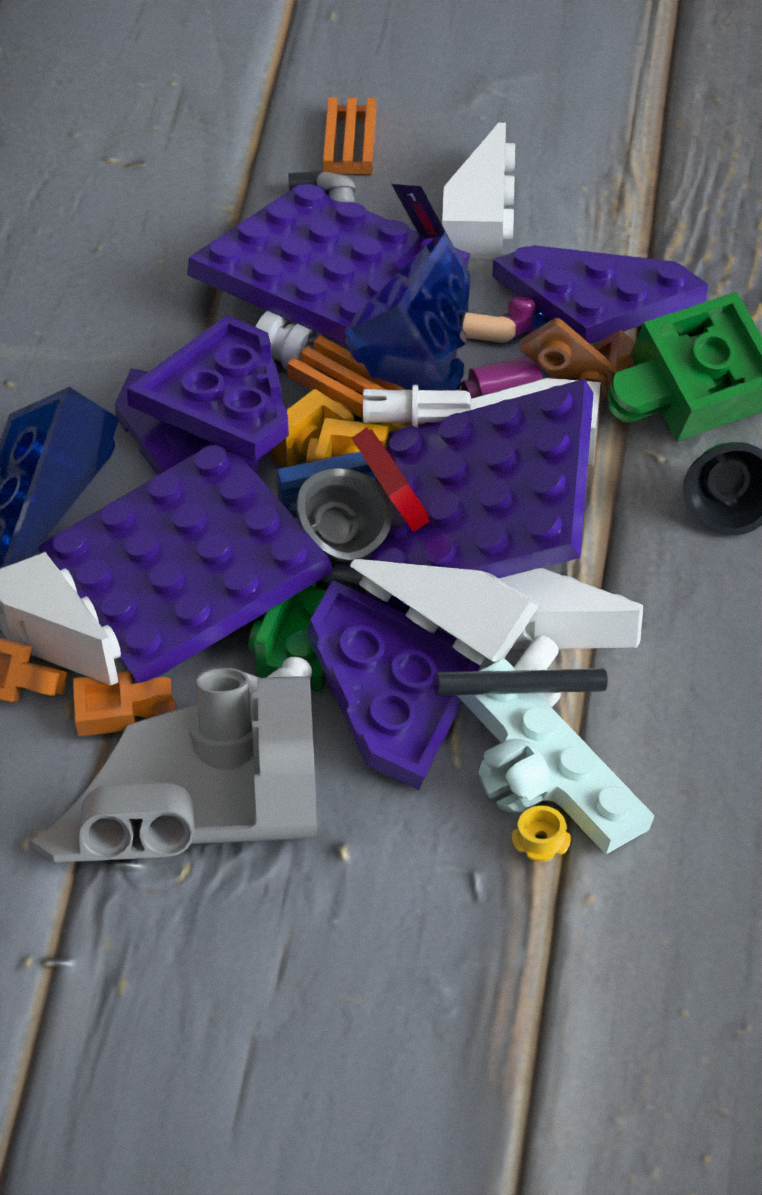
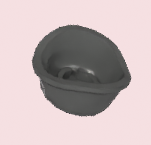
(344, 513)

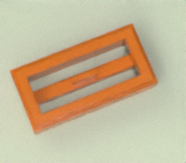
(350, 113)
(340, 365)

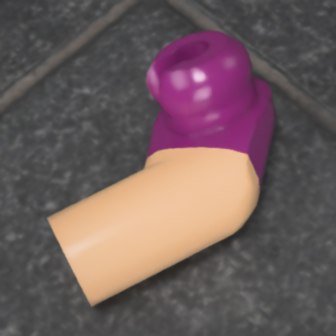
(501, 328)

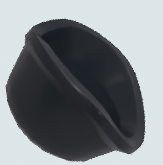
(726, 488)

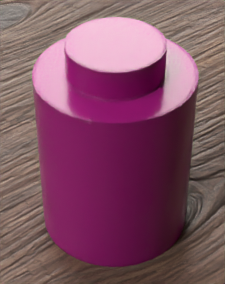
(501, 376)

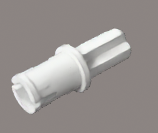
(412, 405)

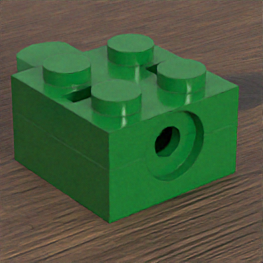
(693, 368)

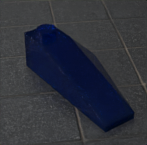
(413, 322)
(46, 464)

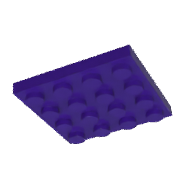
(309, 259)
(496, 485)
(187, 559)

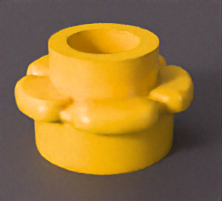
(541, 822)

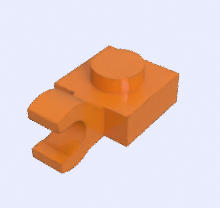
(19, 674)
(111, 708)

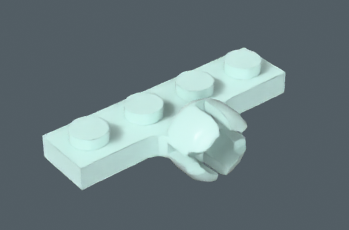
(550, 762)

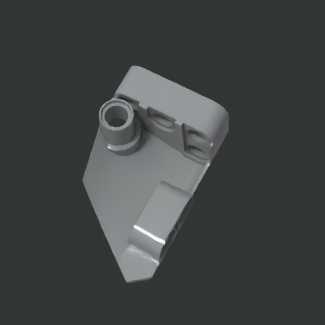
(199, 775)

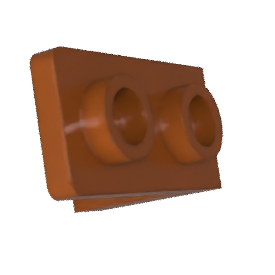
(571, 357)

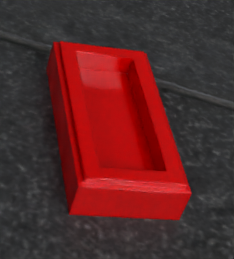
(391, 479)

